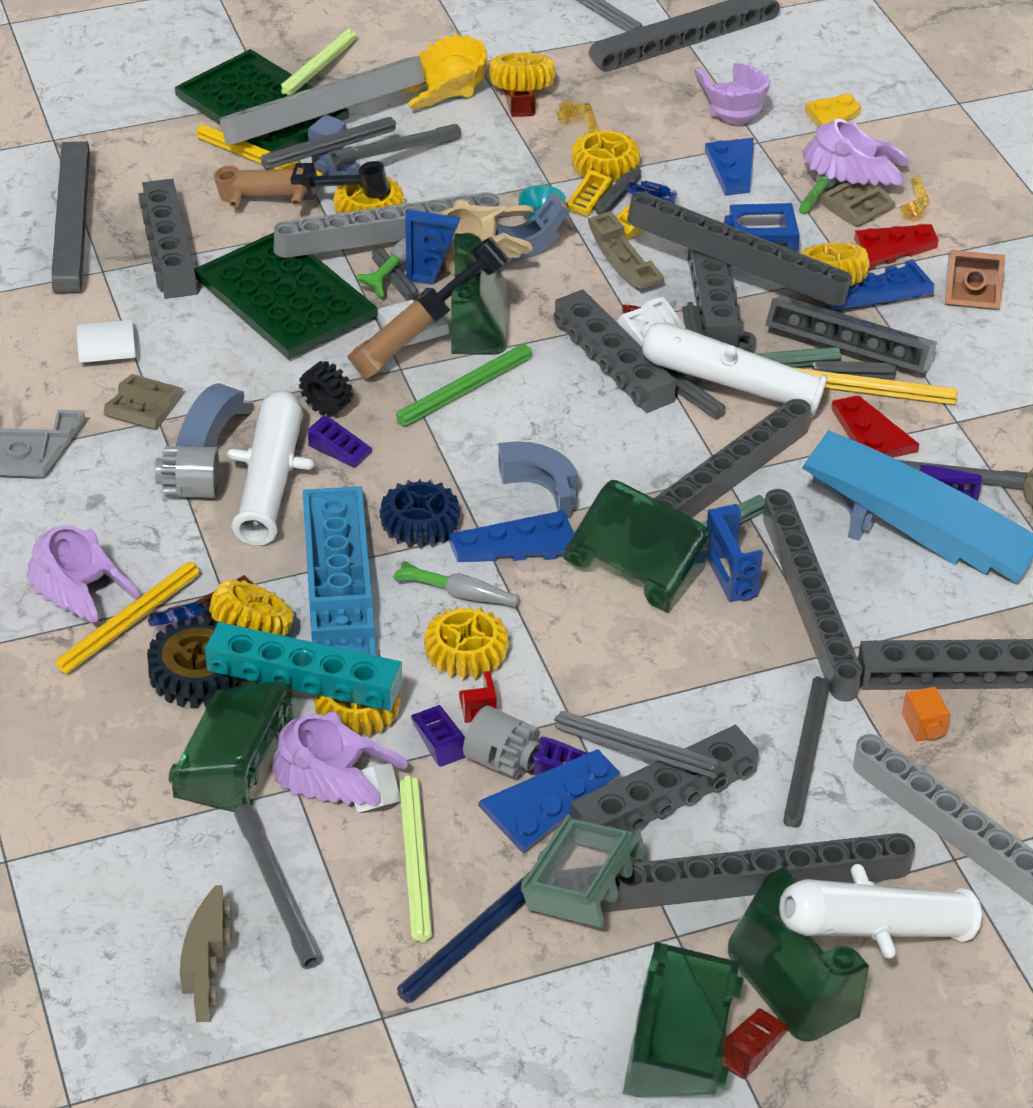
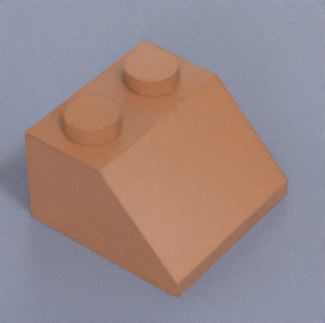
(974, 279)

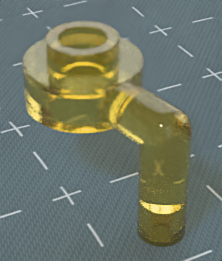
(570, 109)
(915, 207)

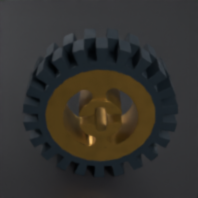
(180, 667)

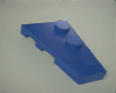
(427, 243)

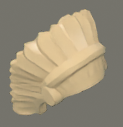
(483, 223)

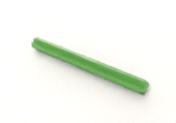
(463, 385)

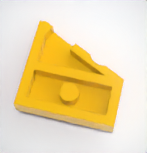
(839, 107)

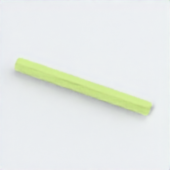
(318, 62)
(415, 860)

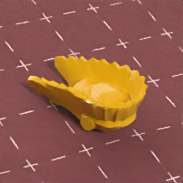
(450, 69)

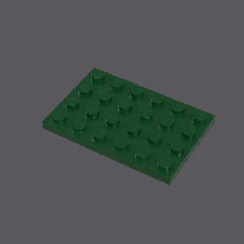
(243, 84)
(287, 299)

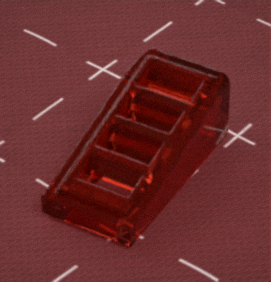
(520, 103)
(744, 1060)

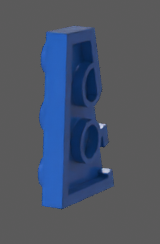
(731, 164)

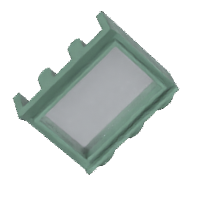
(581, 870)

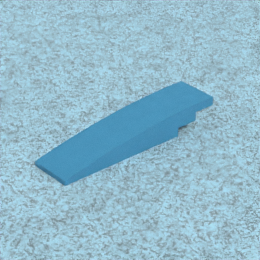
(923, 507)
(338, 569)

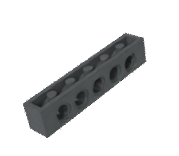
(167, 239)
(715, 298)
(851, 333)
(614, 351)
(946, 664)
(664, 788)

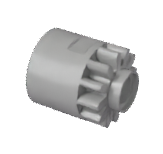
(188, 471)
(502, 742)

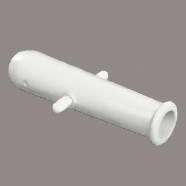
(729, 366)
(268, 467)
(878, 911)

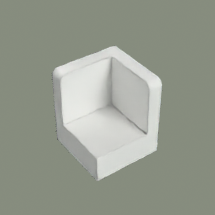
(384, 781)

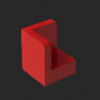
(475, 699)

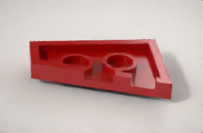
(895, 241)
(872, 428)

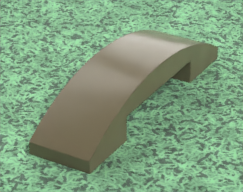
(621, 254)

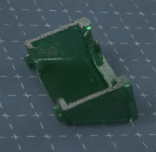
(478, 306)
(643, 541)
(231, 744)
(791, 972)
(682, 1024)

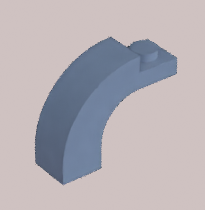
(541, 228)
(210, 414)
(542, 466)

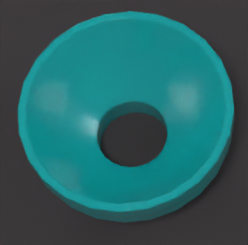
(537, 195)

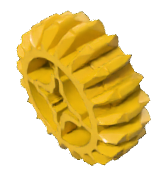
(522, 71)
(605, 153)
(352, 198)
(843, 256)
(251, 607)
(466, 642)
(358, 717)

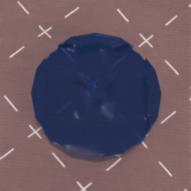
(652, 188)
(178, 613)

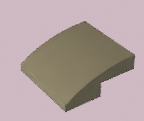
(856, 202)
(143, 401)

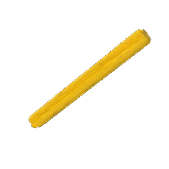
(242, 148)
(887, 387)
(127, 617)

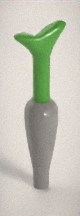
(813, 195)
(375, 279)
(458, 585)

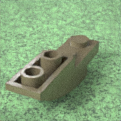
(203, 949)

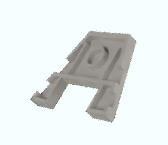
(35, 451)

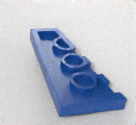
(888, 287)
(514, 539)
(542, 802)

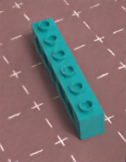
(304, 665)

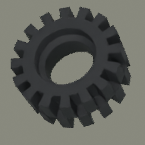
(325, 388)

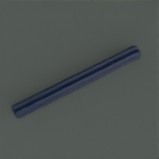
(461, 944)

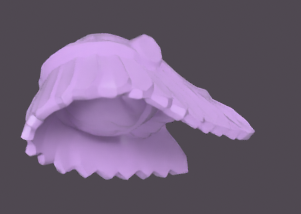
(736, 100)
(851, 155)
(65, 563)
(318, 758)

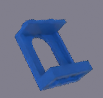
(786, 233)
(744, 568)

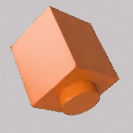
(925, 714)

